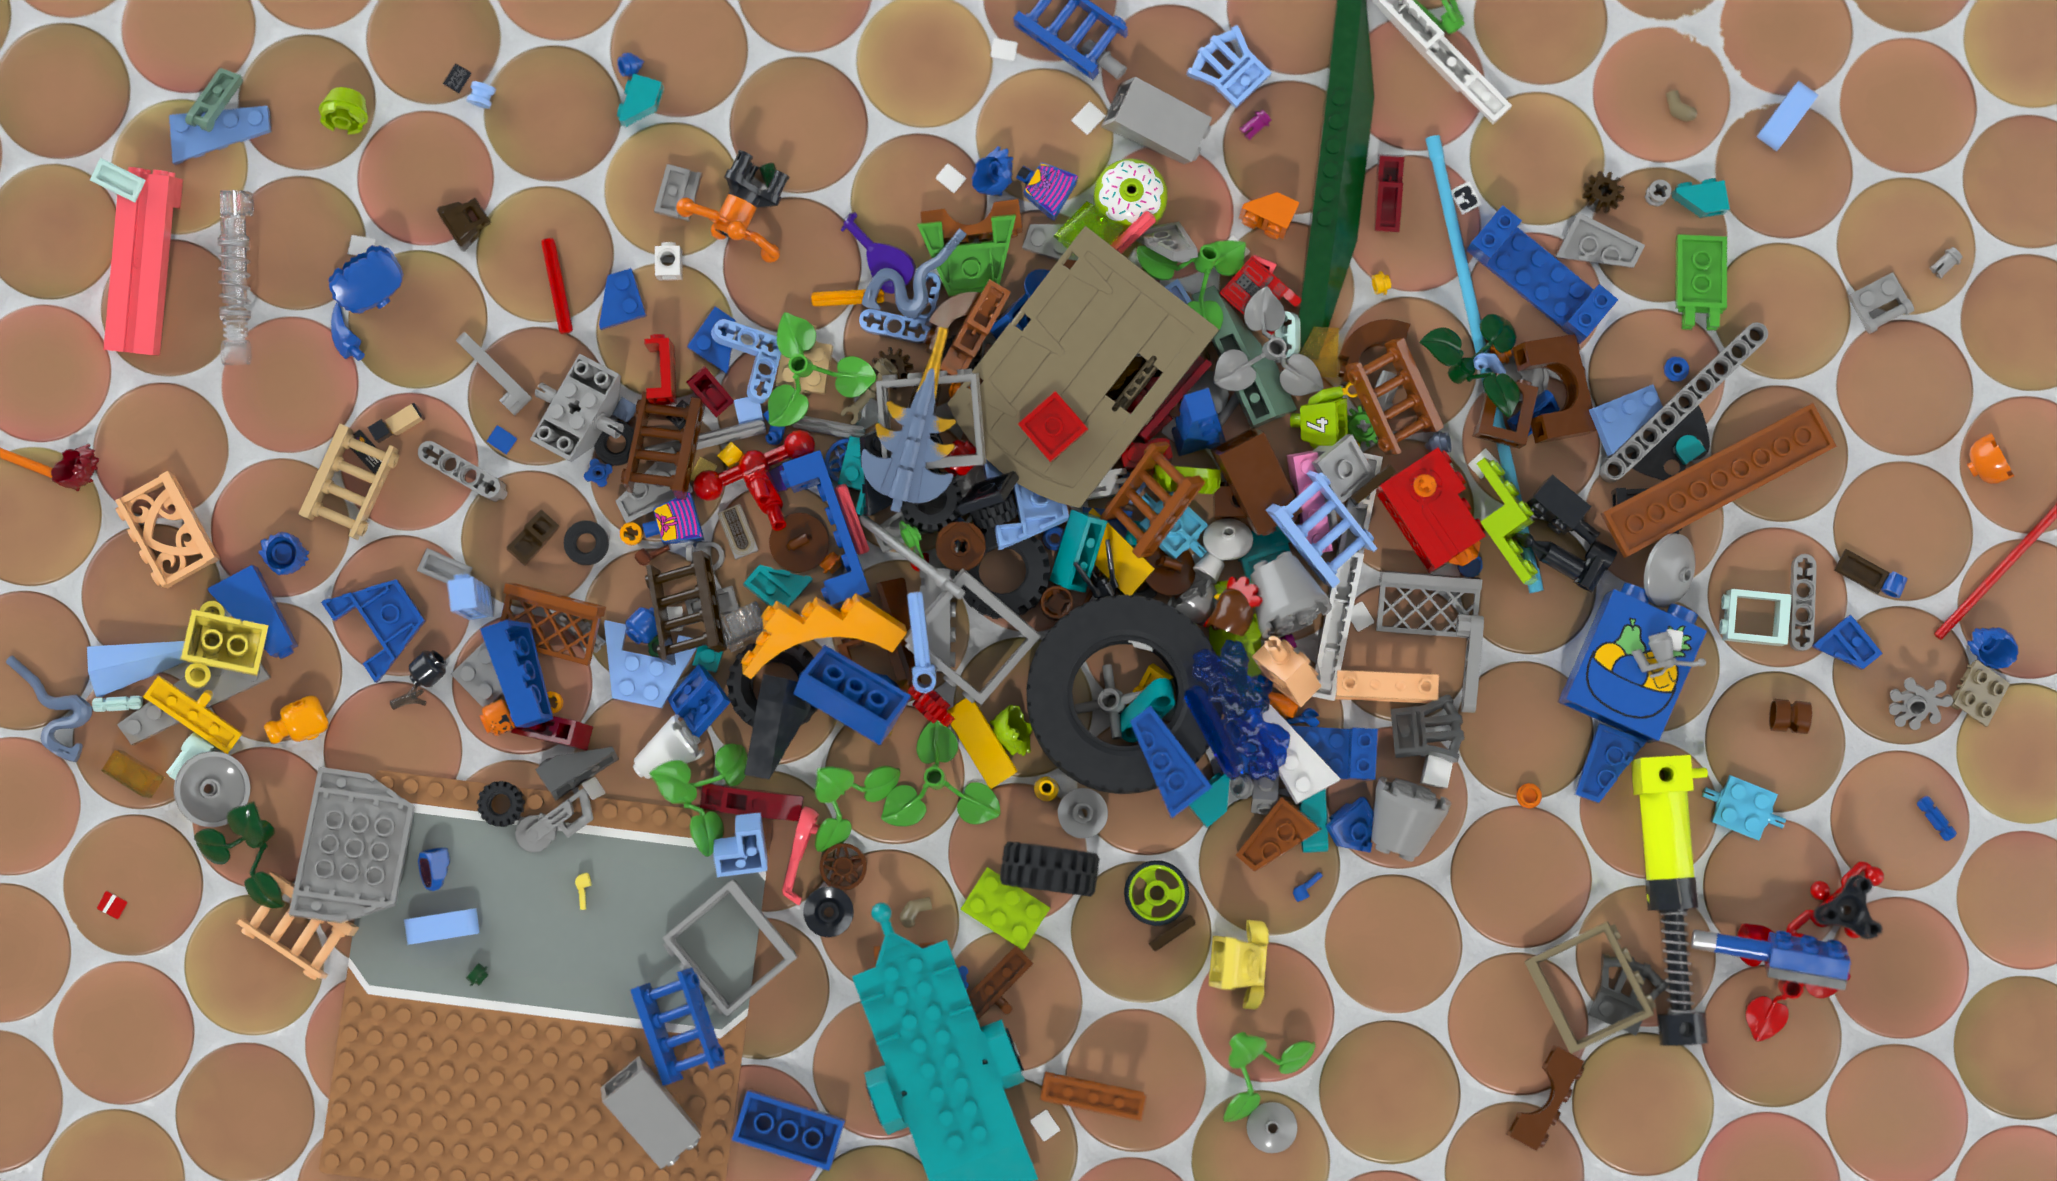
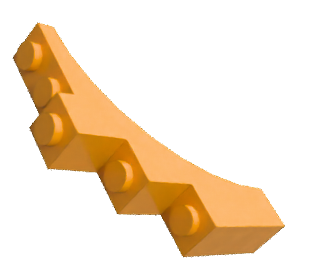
(820, 620)

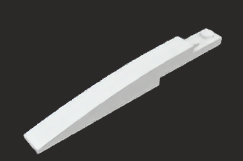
(1444, 57)
(1342, 597)

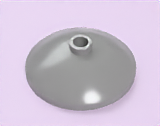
(1669, 570)
(228, 788)

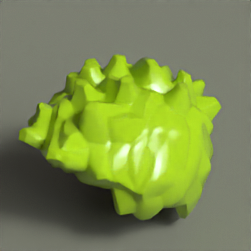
(1012, 730)

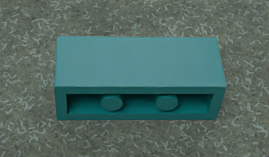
(1079, 545)

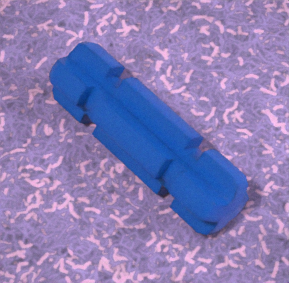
(1936, 818)

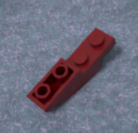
(748, 801)

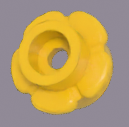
(1380, 283)

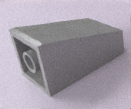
(1157, 121)
(650, 1113)

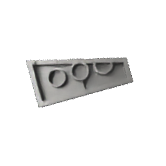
(939, 631)

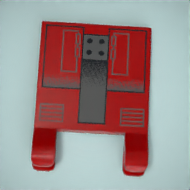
(1250, 280)

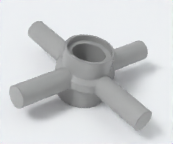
(1102, 702)

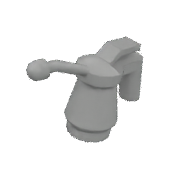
(1662, 649)

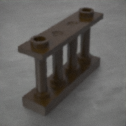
(708, 614)

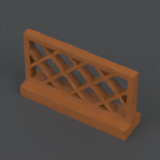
(558, 603)

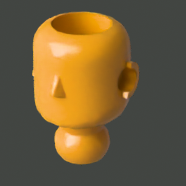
(300, 720)

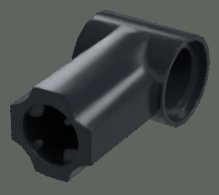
(1598, 559)

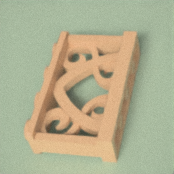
(199, 541)

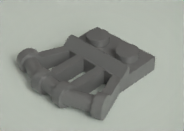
(1410, 731)
(1614, 1006)

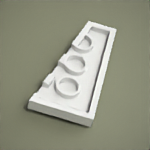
(1304, 770)

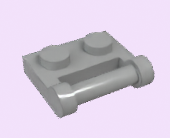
(1877, 295)

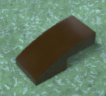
(533, 537)

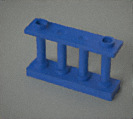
(1068, 50)
(654, 1026)

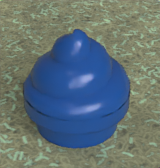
(629, 64)

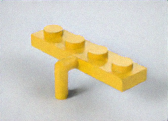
(193, 713)

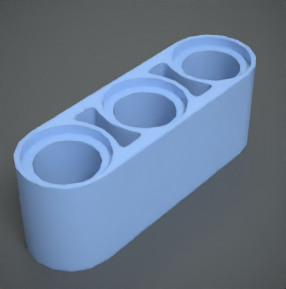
(1787, 115)
(441, 926)

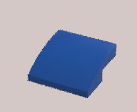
(699, 700)

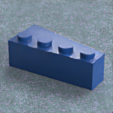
(518, 671)

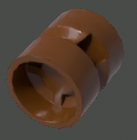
(1056, 603)
(1790, 716)

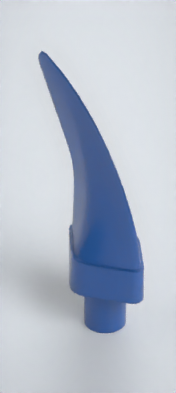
(343, 338)

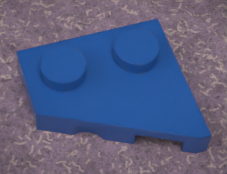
(621, 300)
(1849, 644)

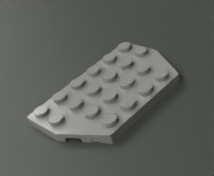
(351, 848)

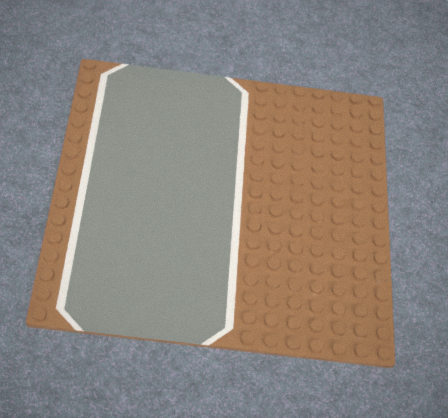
(512, 1070)

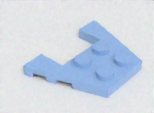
(1034, 513)
(639, 676)

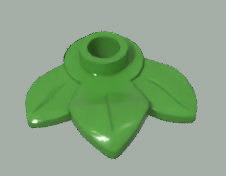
(911, 537)

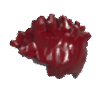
(75, 468)

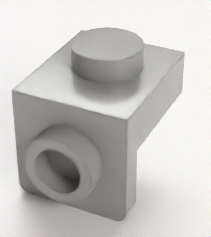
(1264, 795)

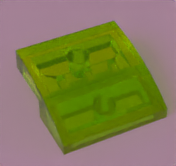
(1092, 218)

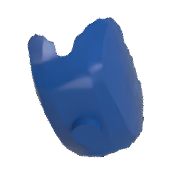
(366, 280)

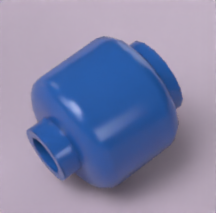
(641, 626)

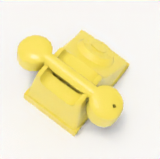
(221, 644)
(1241, 963)

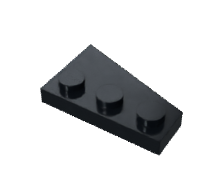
(874, 500)

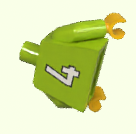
(1324, 417)

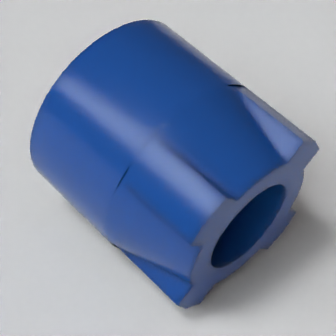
(1894, 585)

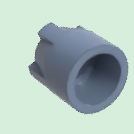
(625, 410)

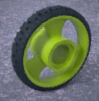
(1143, 911)

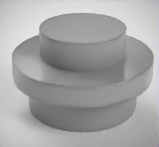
(1242, 786)

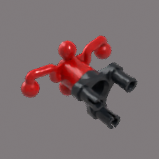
(1851, 897)

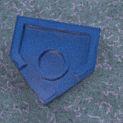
(1352, 826)

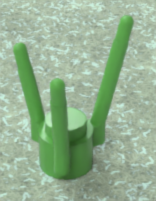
(1451, 19)

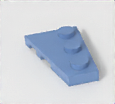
(1624, 416)

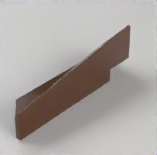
(895, 603)

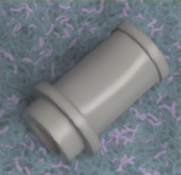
(1947, 261)

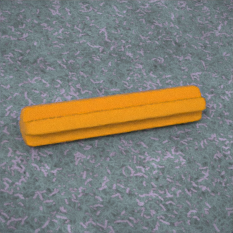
(841, 297)

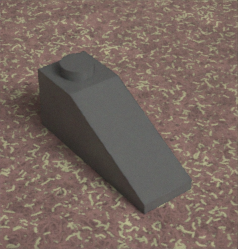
(570, 770)

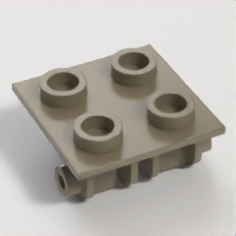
(1980, 692)

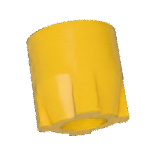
(730, 455)

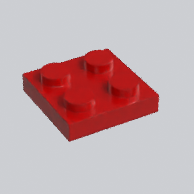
(1053, 426)

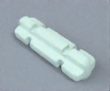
(117, 703)

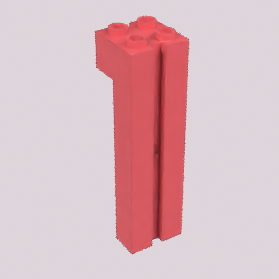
(141, 264)

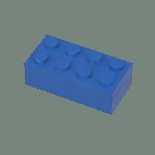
(788, 1129)

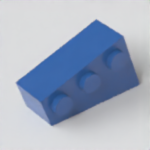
(1198, 424)

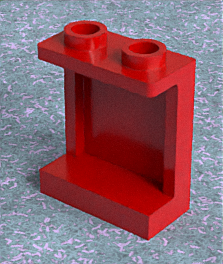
(667, 393)

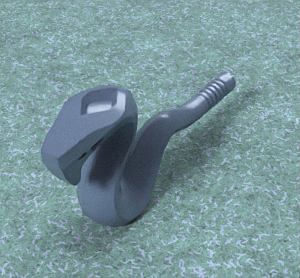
(908, 307)
(81, 713)

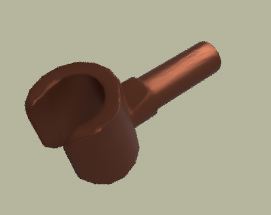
(645, 558)

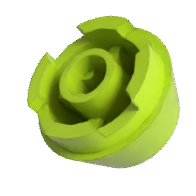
(344, 110)

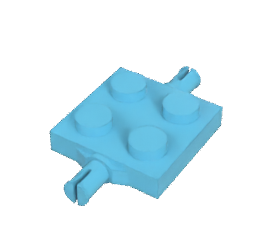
(1182, 535)
(1744, 807)

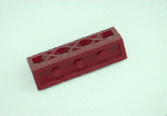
(1189, 379)

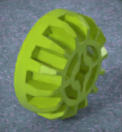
(1210, 476)

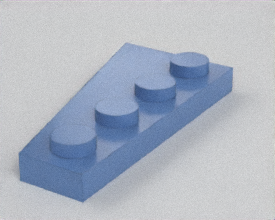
(229, 128)

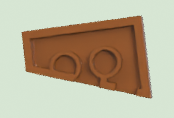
(1277, 834)

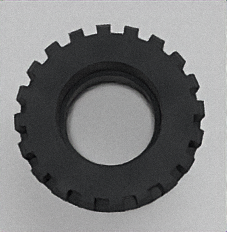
(1049, 868)

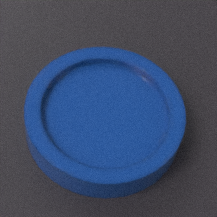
(1472, 568)

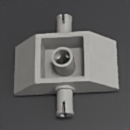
(579, 409)

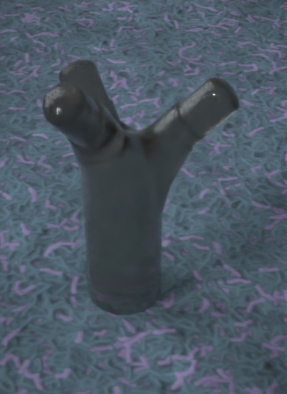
(408, 698)

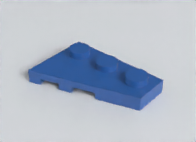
(1606, 760)

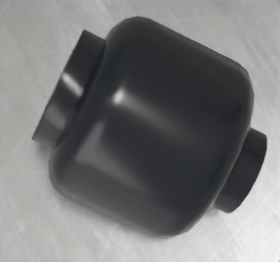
(427, 668)

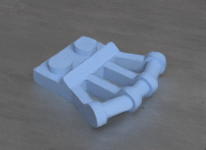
(1241, 78)

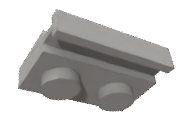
(676, 184)

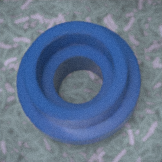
(1669, 372)
(1046, 538)

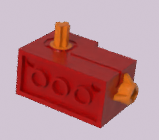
(1431, 513)

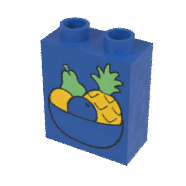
(1607, 677)

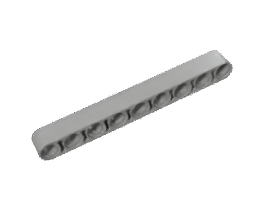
(1694, 397)

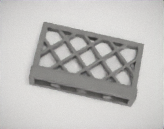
(1425, 582)

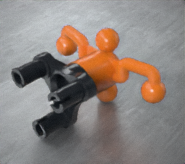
(741, 205)

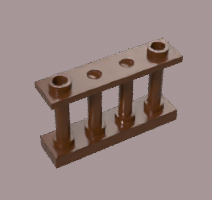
(683, 460)

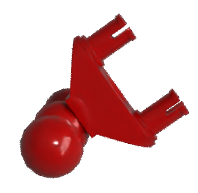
(754, 469)

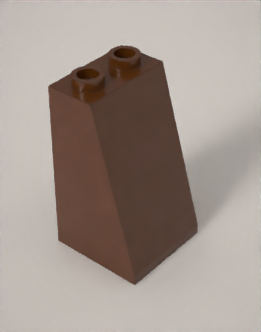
(1254, 478)

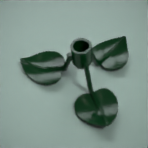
(1446, 346)
(255, 832)

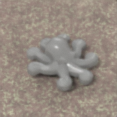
(1918, 703)

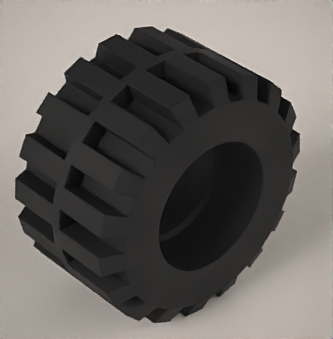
(937, 521)

